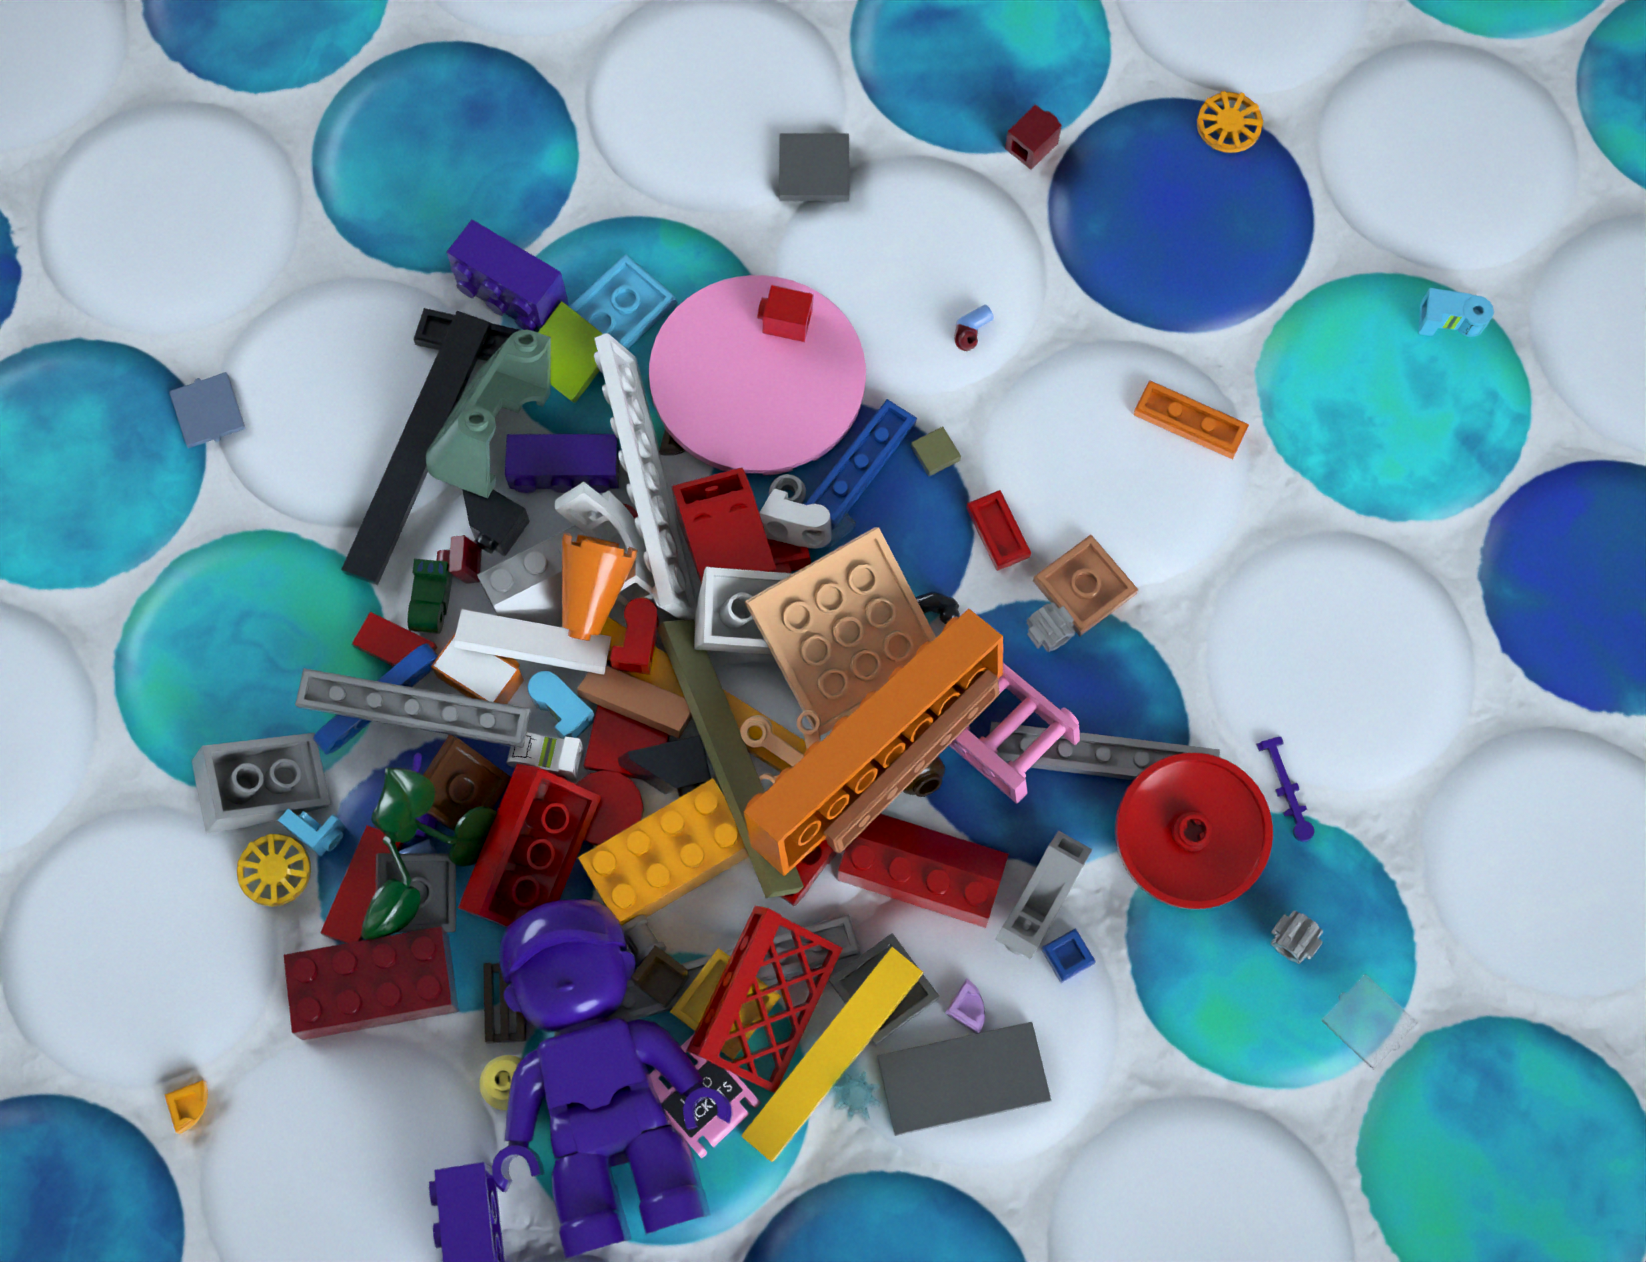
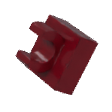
(463, 559)

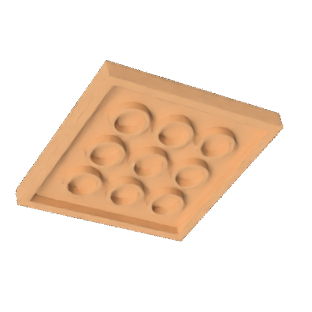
(841, 626)

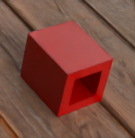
(786, 313)

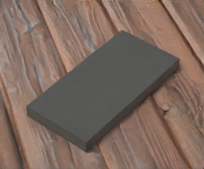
(963, 1078)

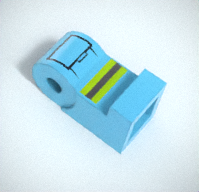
(1454, 311)
(553, 695)

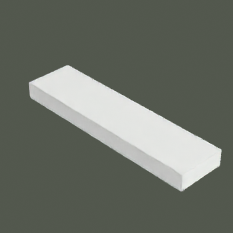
(530, 642)

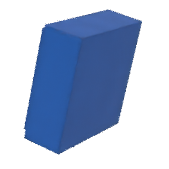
(1068, 955)

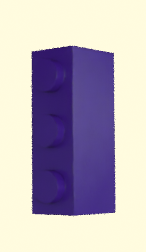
(562, 462)

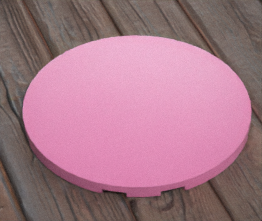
(750, 394)

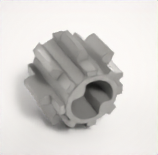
(1050, 627)
(1296, 937)

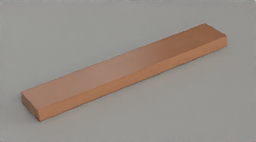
(912, 762)

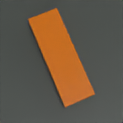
(1191, 419)

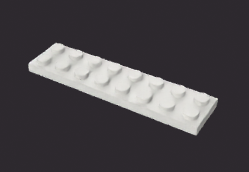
(647, 479)

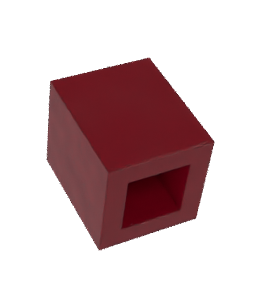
(1033, 136)

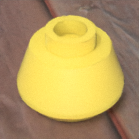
(494, 1093)

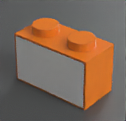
(478, 673)

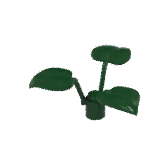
(402, 800)

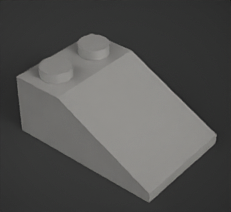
(258, 781)

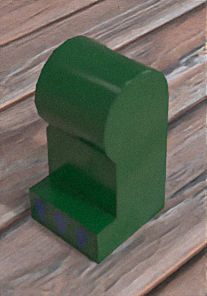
(429, 596)

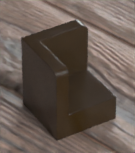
(660, 976)

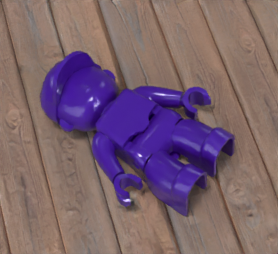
(567, 978)

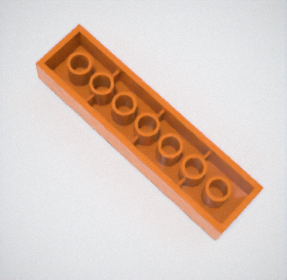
(833, 773)

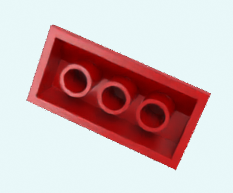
(529, 846)
(925, 869)

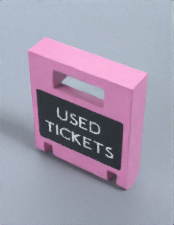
(706, 1110)

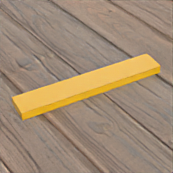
(832, 1054)

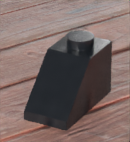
(495, 521)
(669, 766)

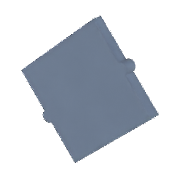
(207, 410)

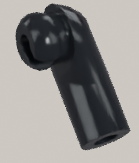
(939, 604)

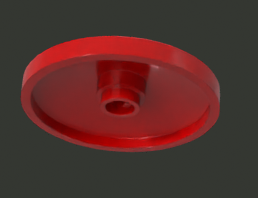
(1194, 831)

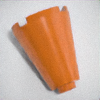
(591, 582)

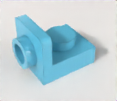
(306, 828)

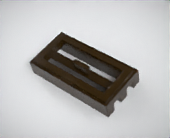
(489, 1021)

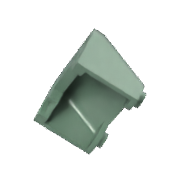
(507, 380)

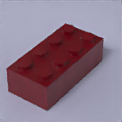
(370, 983)

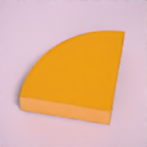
(187, 1105)

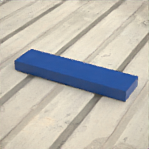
(863, 460)

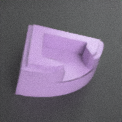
(968, 1007)

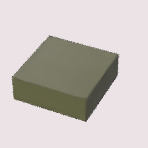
(935, 451)

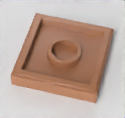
(1086, 584)

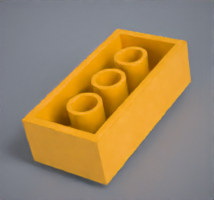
(666, 854)

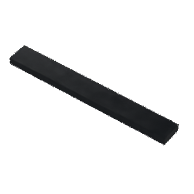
(408, 463)

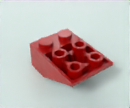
(722, 523)

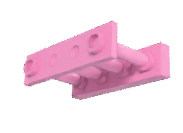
(983, 752)

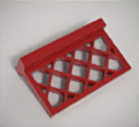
(741, 976)

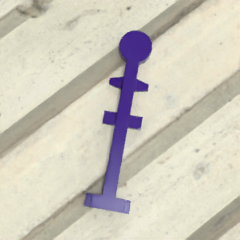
(1303, 830)

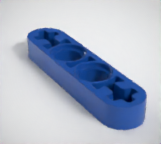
(405, 673)

